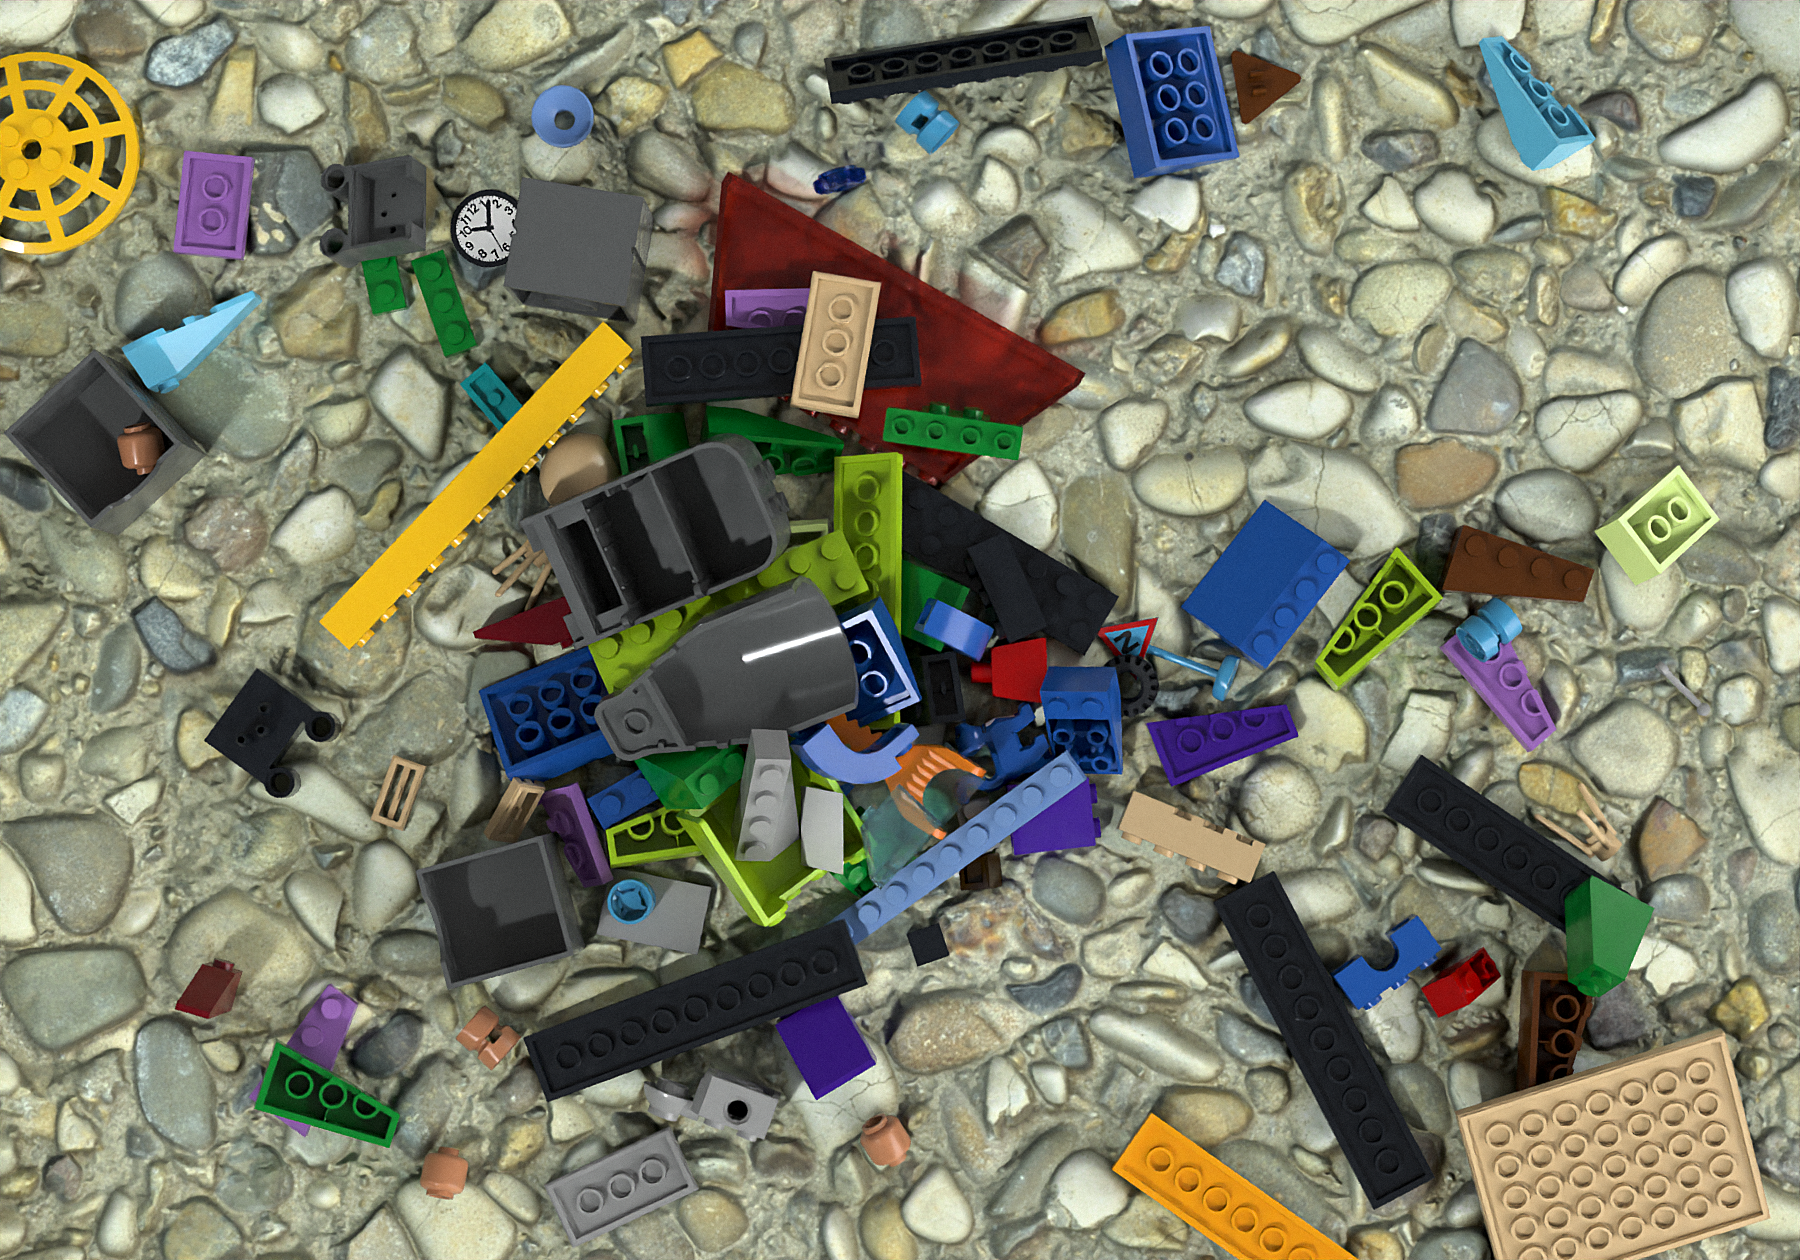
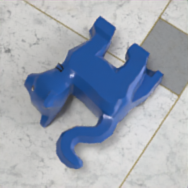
(1004, 746)

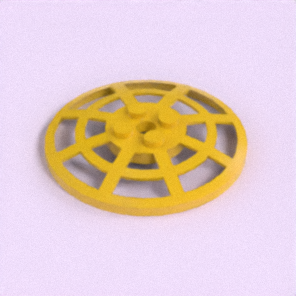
(59, 153)

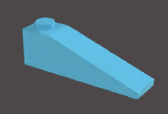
(1535, 119)
(172, 355)

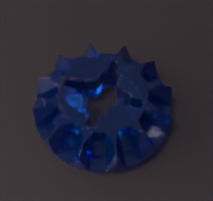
(839, 179)

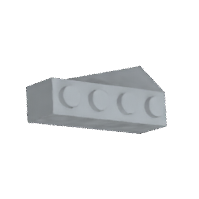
(766, 804)

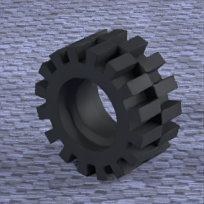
(1147, 677)

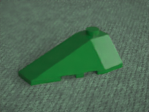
(783, 444)

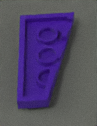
(1211, 741)

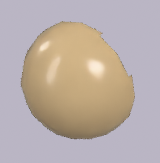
(575, 466)

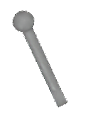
(1702, 708)

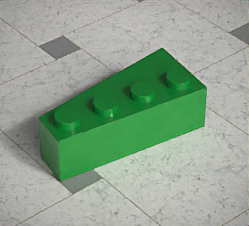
(320, 1098)

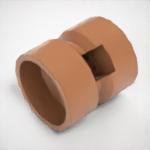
(476, 1031)

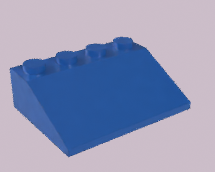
(1171, 100)
(1265, 584)
(880, 663)
(547, 717)

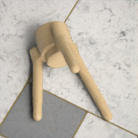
(537, 558)
(1600, 839)

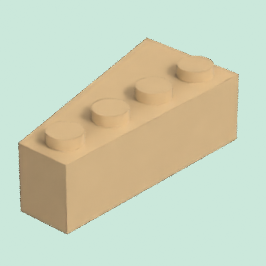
(1191, 837)

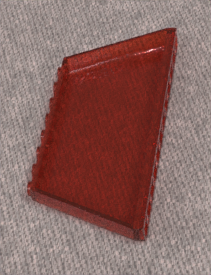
(961, 352)

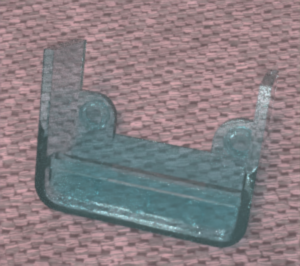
(904, 826)

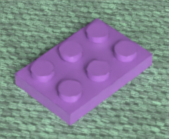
(214, 205)

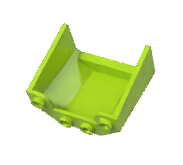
(766, 885)

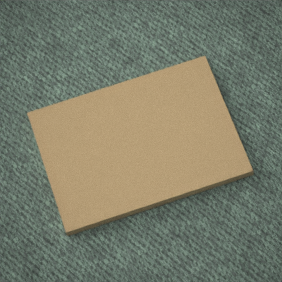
(1617, 1158)

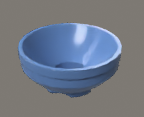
(553, 102)

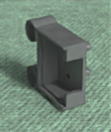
(383, 210)

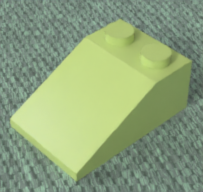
(1657, 526)

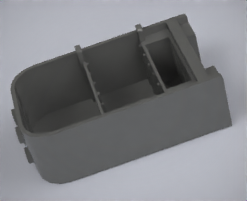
(662, 535)

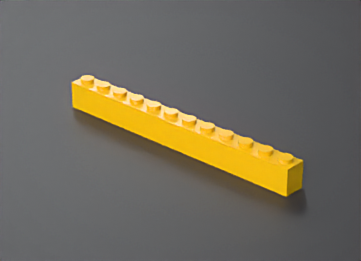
(477, 485)

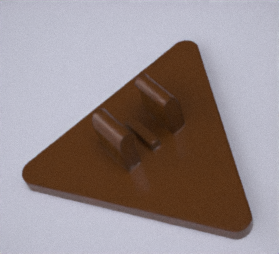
(1259, 84)

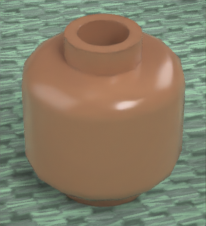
(141, 447)
(885, 1140)
(444, 1173)

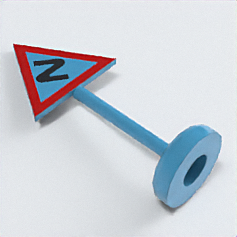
(1135, 640)

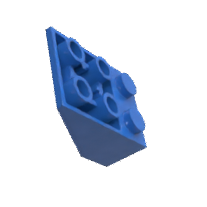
(1084, 716)

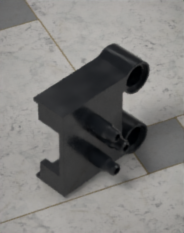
(263, 727)

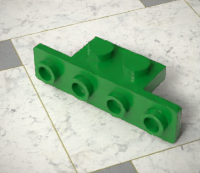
(953, 430)

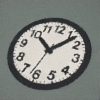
(484, 227)

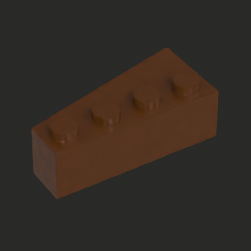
(1505, 569)
(1549, 1027)

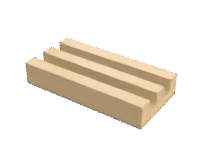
(408, 766)
(510, 809)

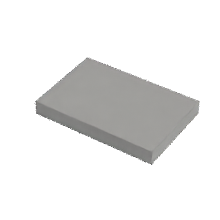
(676, 918)

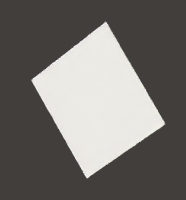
(822, 829)

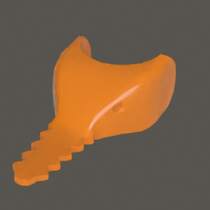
(917, 765)

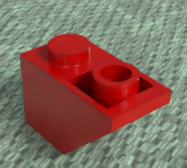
(1461, 982)

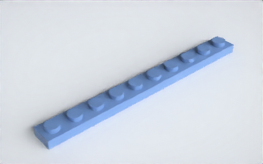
(963, 846)

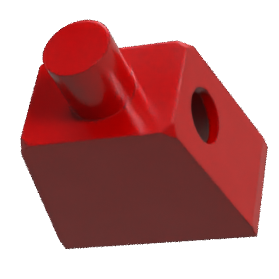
(1014, 670)

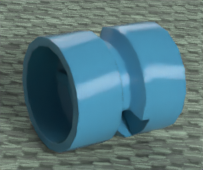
(938, 127)
(1493, 626)
(631, 900)

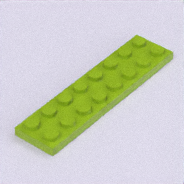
(871, 520)
(823, 560)

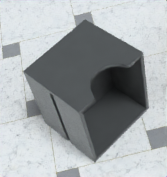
(579, 250)
(75, 444)
(501, 910)

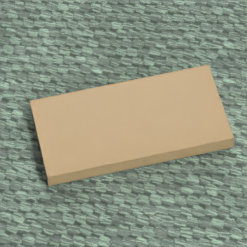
(835, 344)

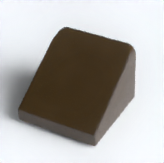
(982, 873)

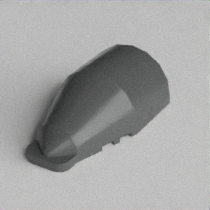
(741, 668)

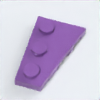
(573, 823)

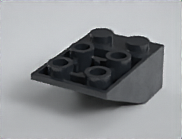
(940, 693)

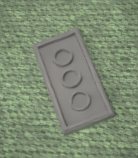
(621, 1186)

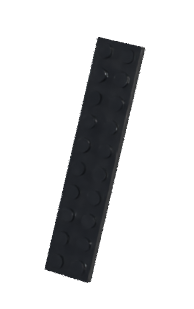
(696, 1010)
(1323, 1040)

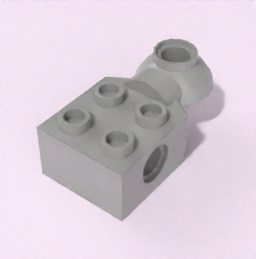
(713, 1102)

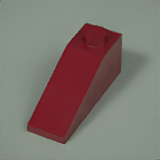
(535, 626)
(211, 990)

